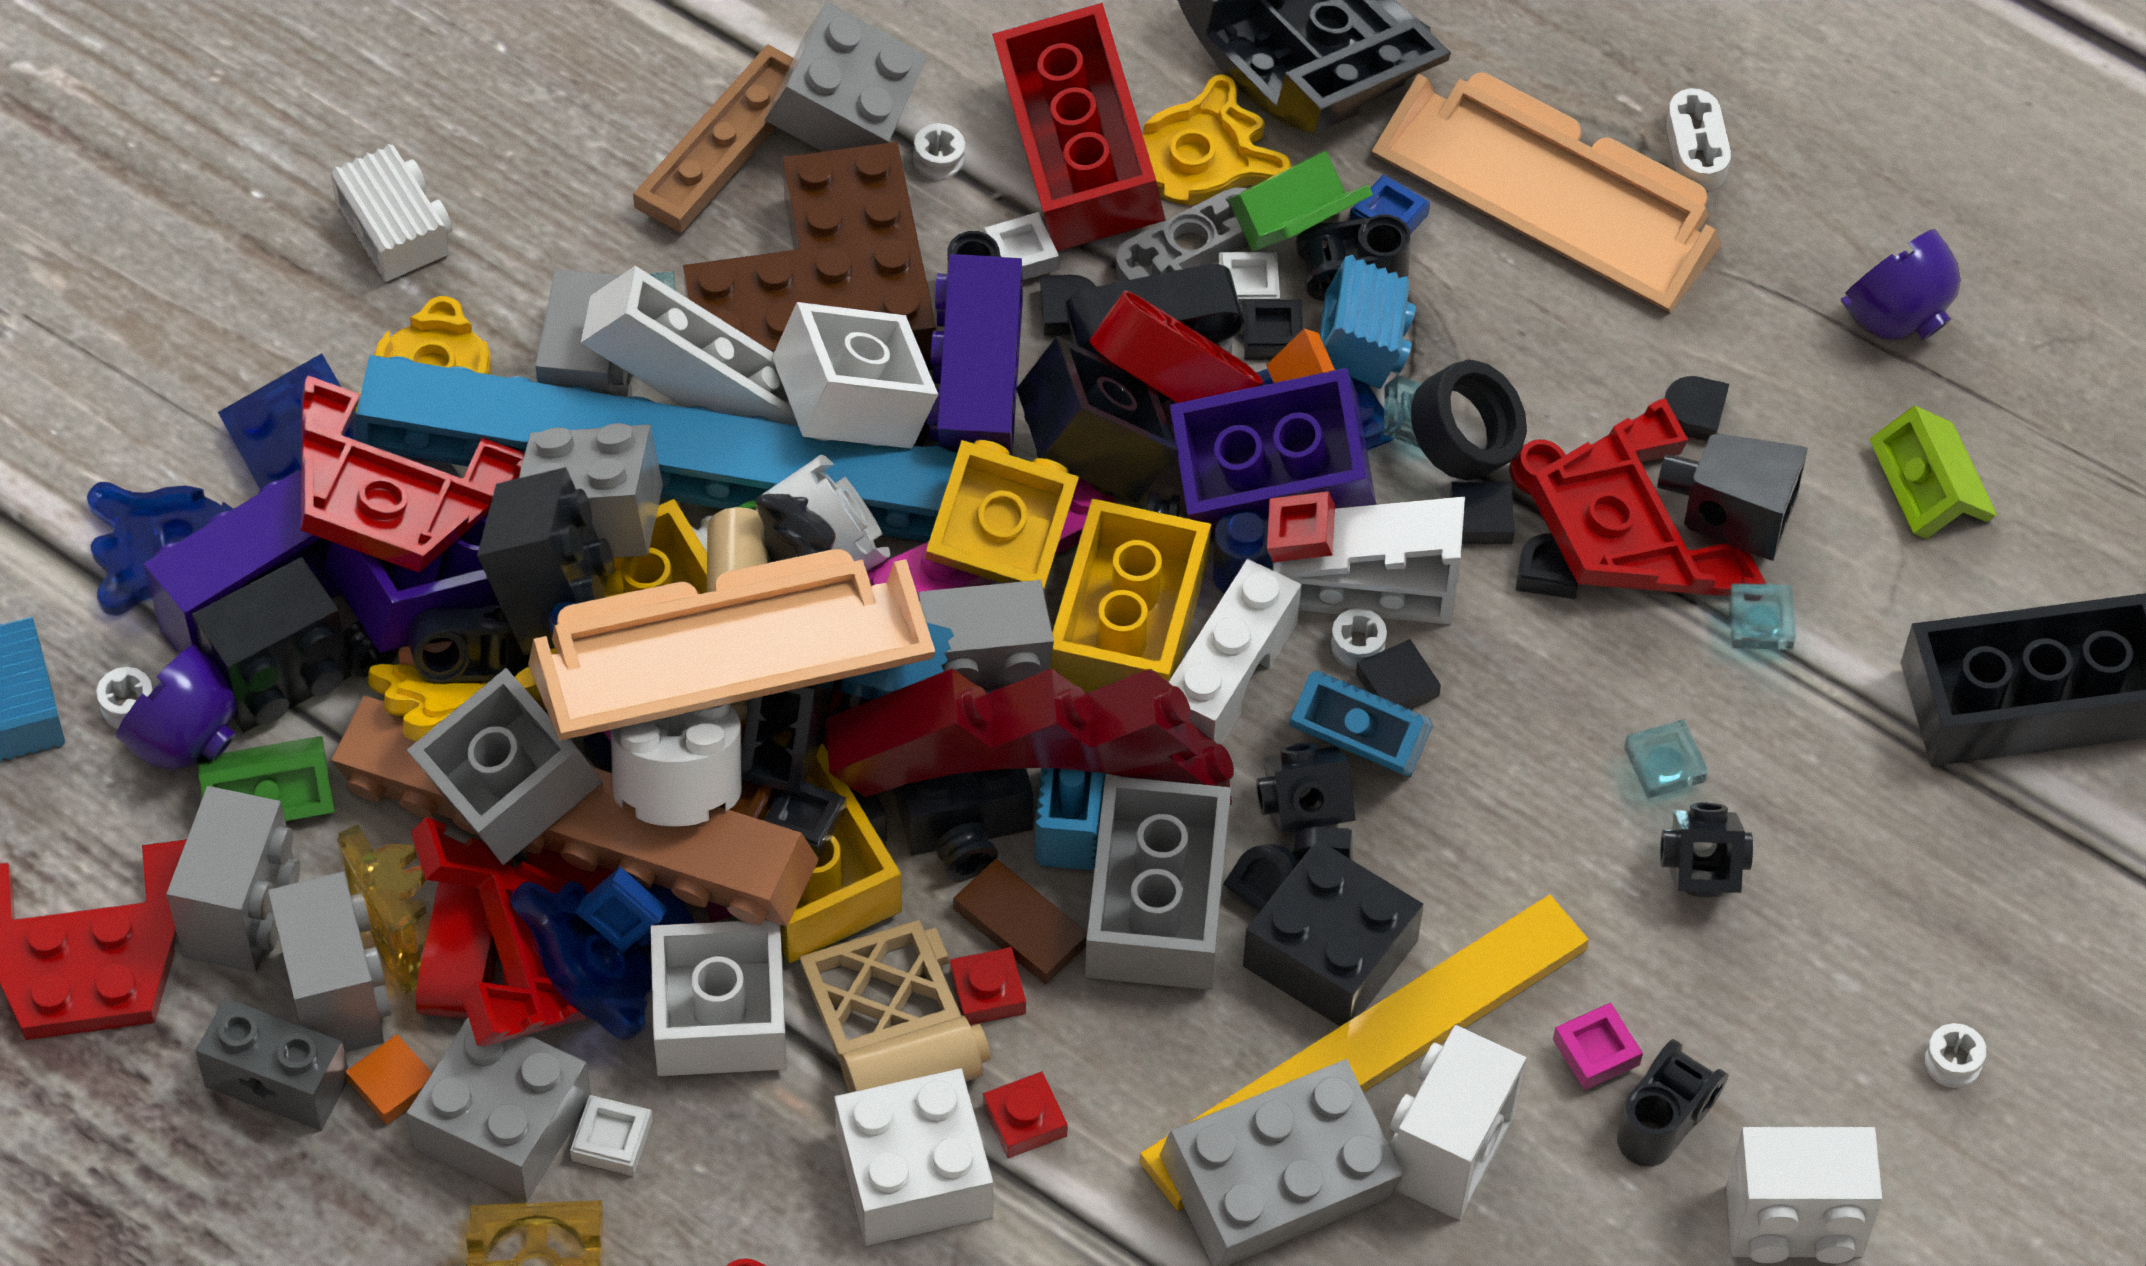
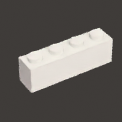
(683, 349)

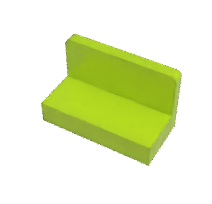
(1930, 471)

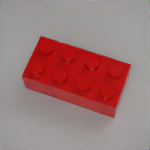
(1079, 127)

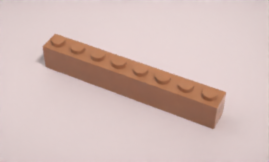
(727, 860)

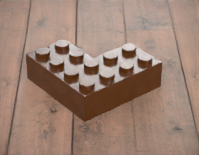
(850, 250)

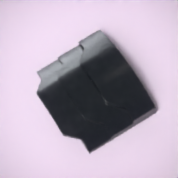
(1314, 57)

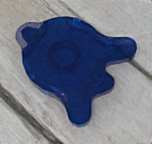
(141, 528)
(583, 963)

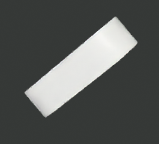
(1710, 137)

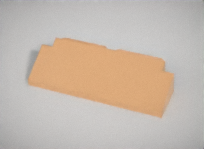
(1535, 176)
(748, 639)

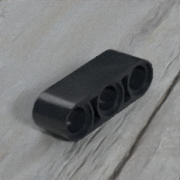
(1195, 296)

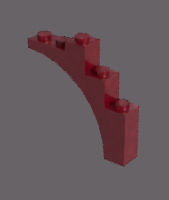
(1043, 721)

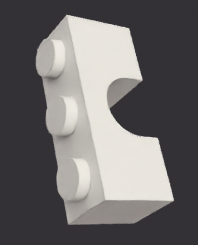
(1240, 634)

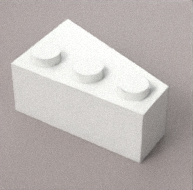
(1388, 561)

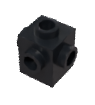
(1306, 787)
(1716, 868)

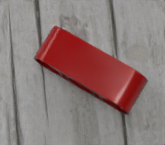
(1168, 352)
(455, 951)

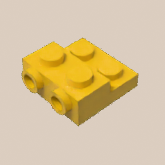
(1001, 514)

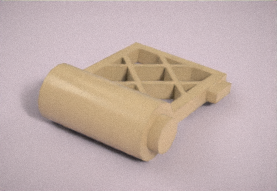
(913, 1044)

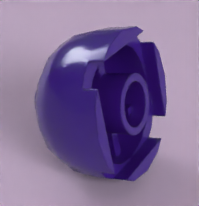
(1907, 291)
(182, 715)

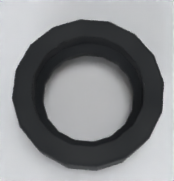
(1497, 405)

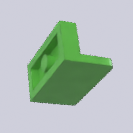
(1293, 201)
(281, 771)

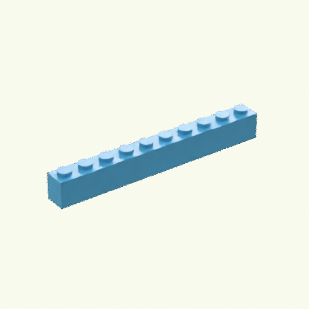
(700, 452)

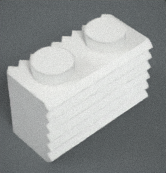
(390, 212)

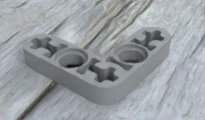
(1159, 247)

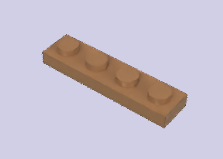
(714, 145)

